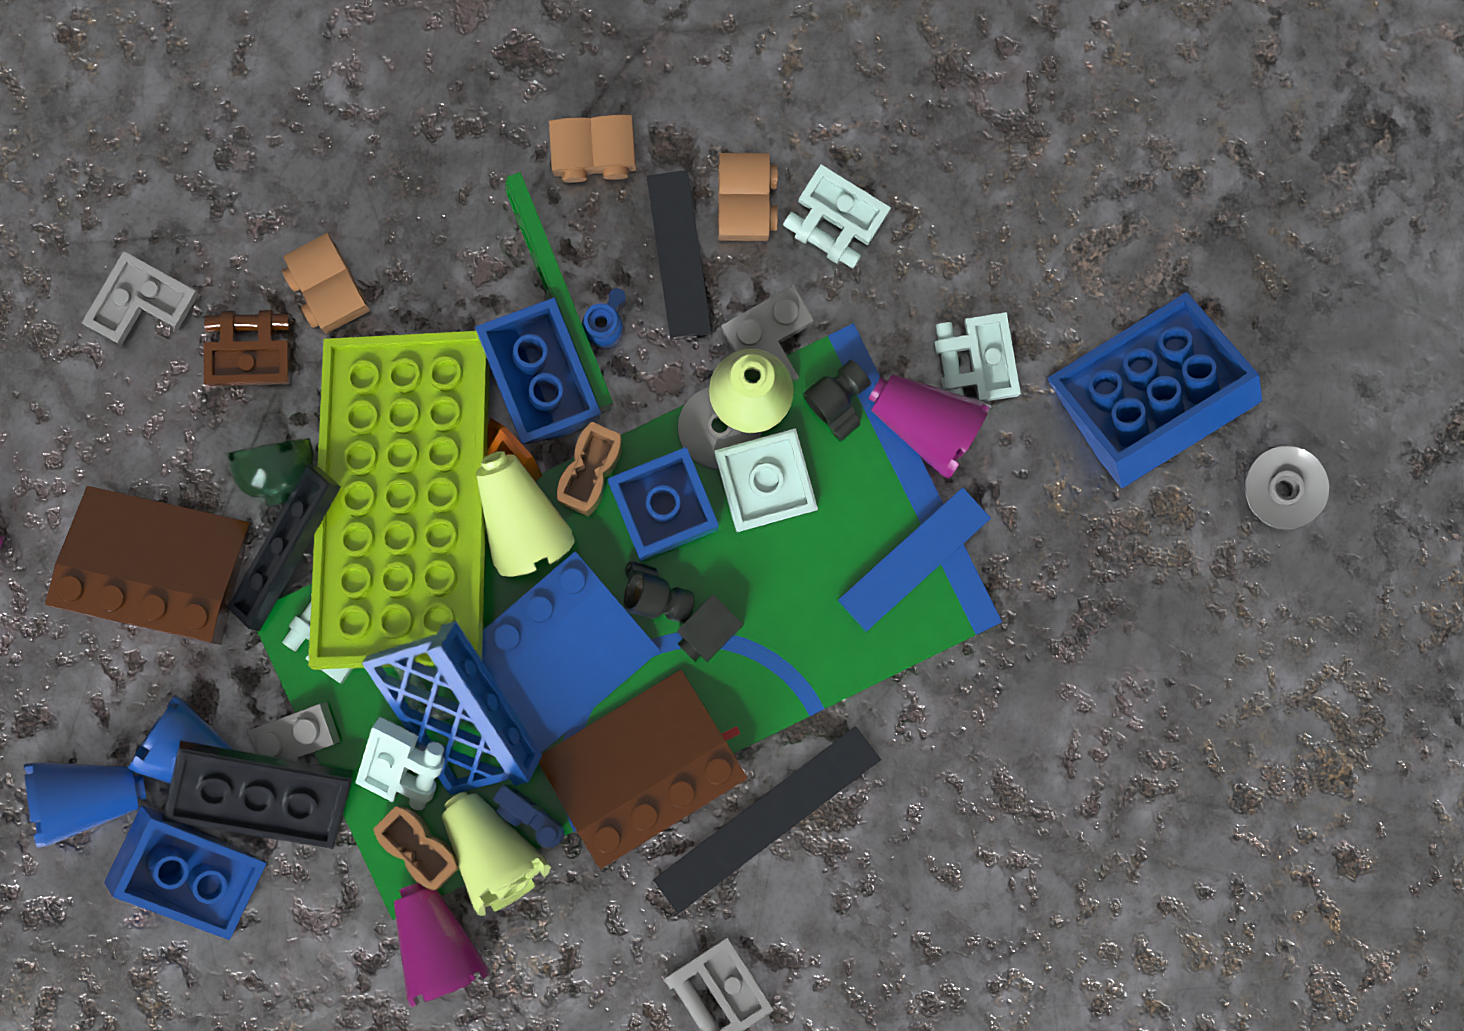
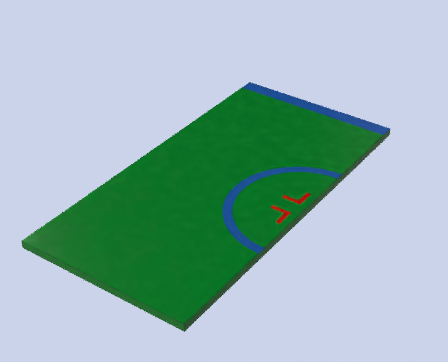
(776, 578)

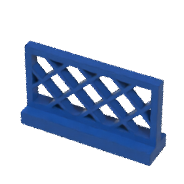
(479, 703)

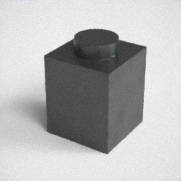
(708, 630)

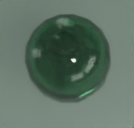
(271, 469)

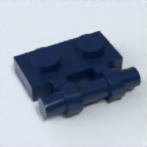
(519, 808)

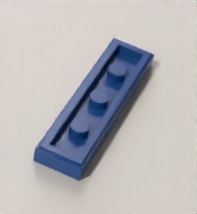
(914, 559)

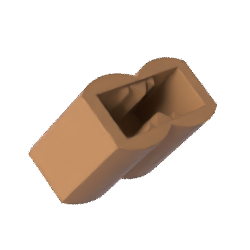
(592, 147)
(744, 197)
(325, 284)
(595, 459)
(409, 838)

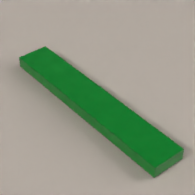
(554, 283)

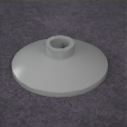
(697, 432)
(1306, 481)

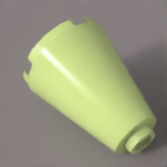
(749, 405)
(519, 517)
(490, 853)

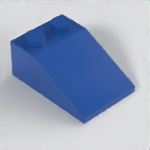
(183, 874)

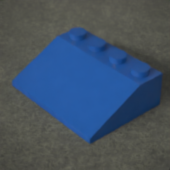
(1156, 389)
(563, 650)

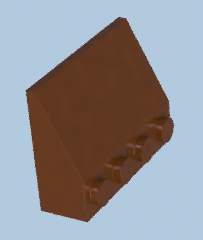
(149, 565)
(641, 769)

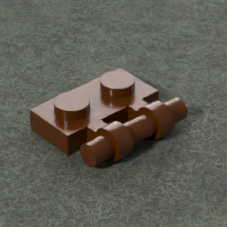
(247, 361)

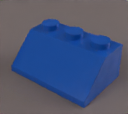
(538, 373)

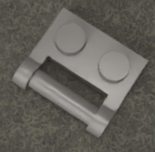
(728, 982)

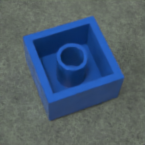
(663, 504)

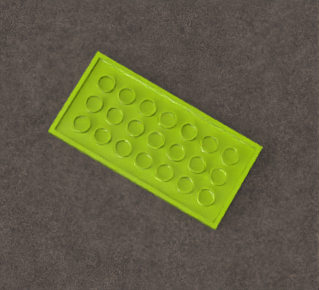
(408, 525)

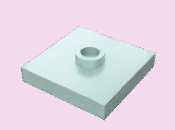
(765, 480)

